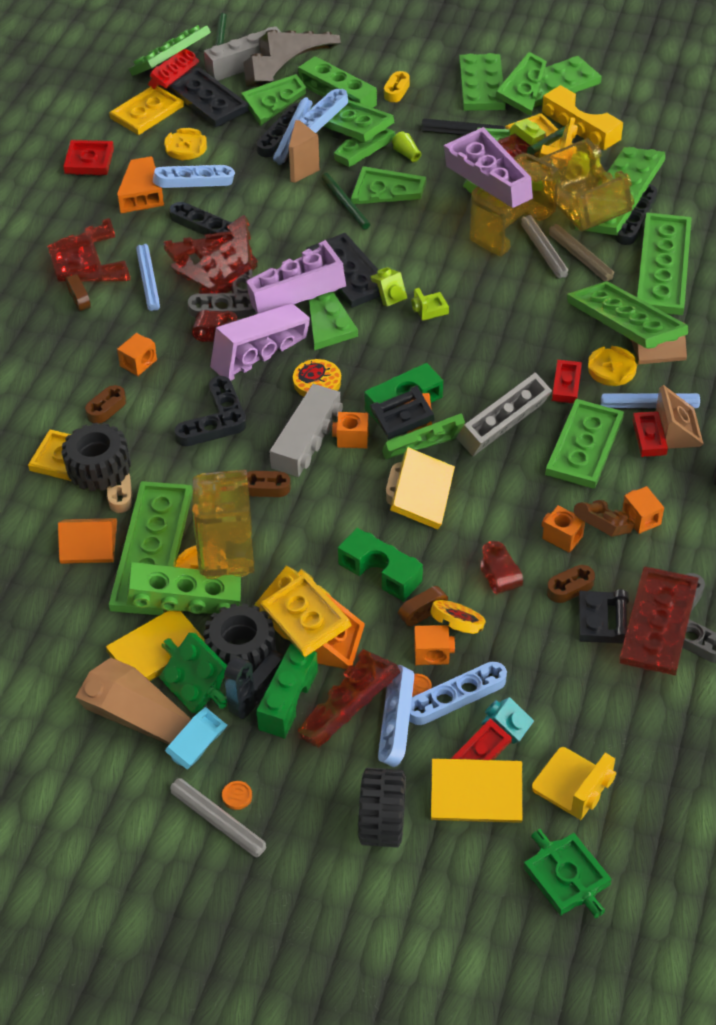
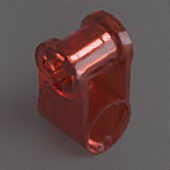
(207, 321)
(500, 568)

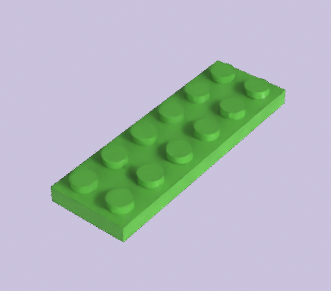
(641, 167)
(665, 262)
(627, 314)
(152, 536)

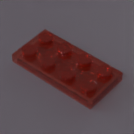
(659, 620)

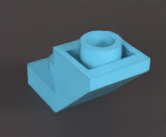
(195, 738)

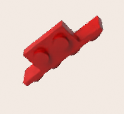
(173, 69)

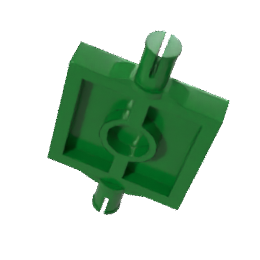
(194, 673)
(567, 873)

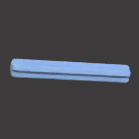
(283, 148)
(148, 277)
(642, 400)

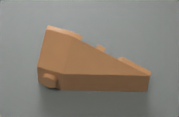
(131, 700)

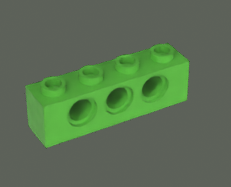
(323, 77)
(180, 589)

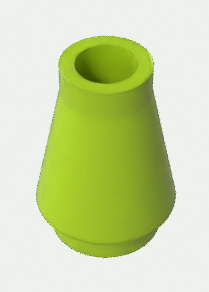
(405, 145)

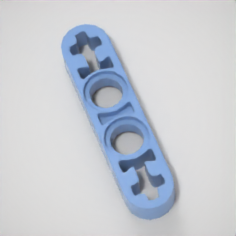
(325, 109)
(172, 176)
(454, 690)
(396, 718)

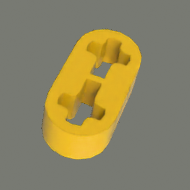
(396, 86)

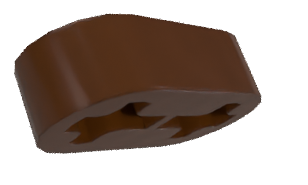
(78, 292)
(108, 401)
(267, 482)
(568, 581)
(419, 607)

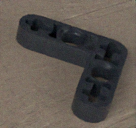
(225, 415)
(247, 687)

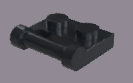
(404, 417)
(594, 616)

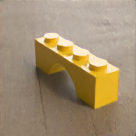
(600, 129)

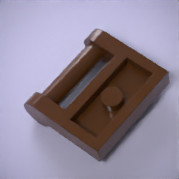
(604, 519)

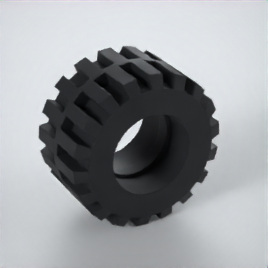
(96, 456)
(241, 623)
(381, 807)

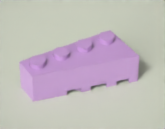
(489, 166)
(297, 280)
(256, 339)

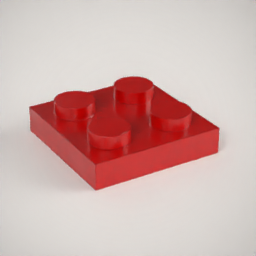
(88, 157)

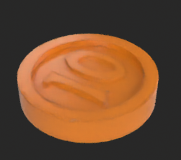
(421, 684)
(237, 795)

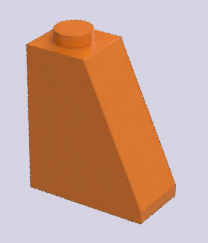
(137, 187)

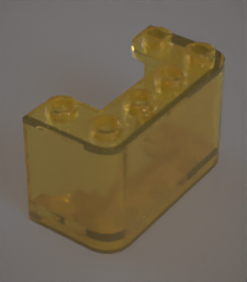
(585, 189)
(493, 216)
(223, 524)

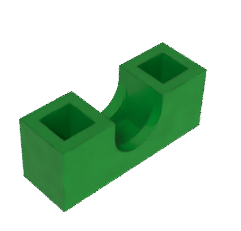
(422, 376)
(363, 551)
(279, 703)

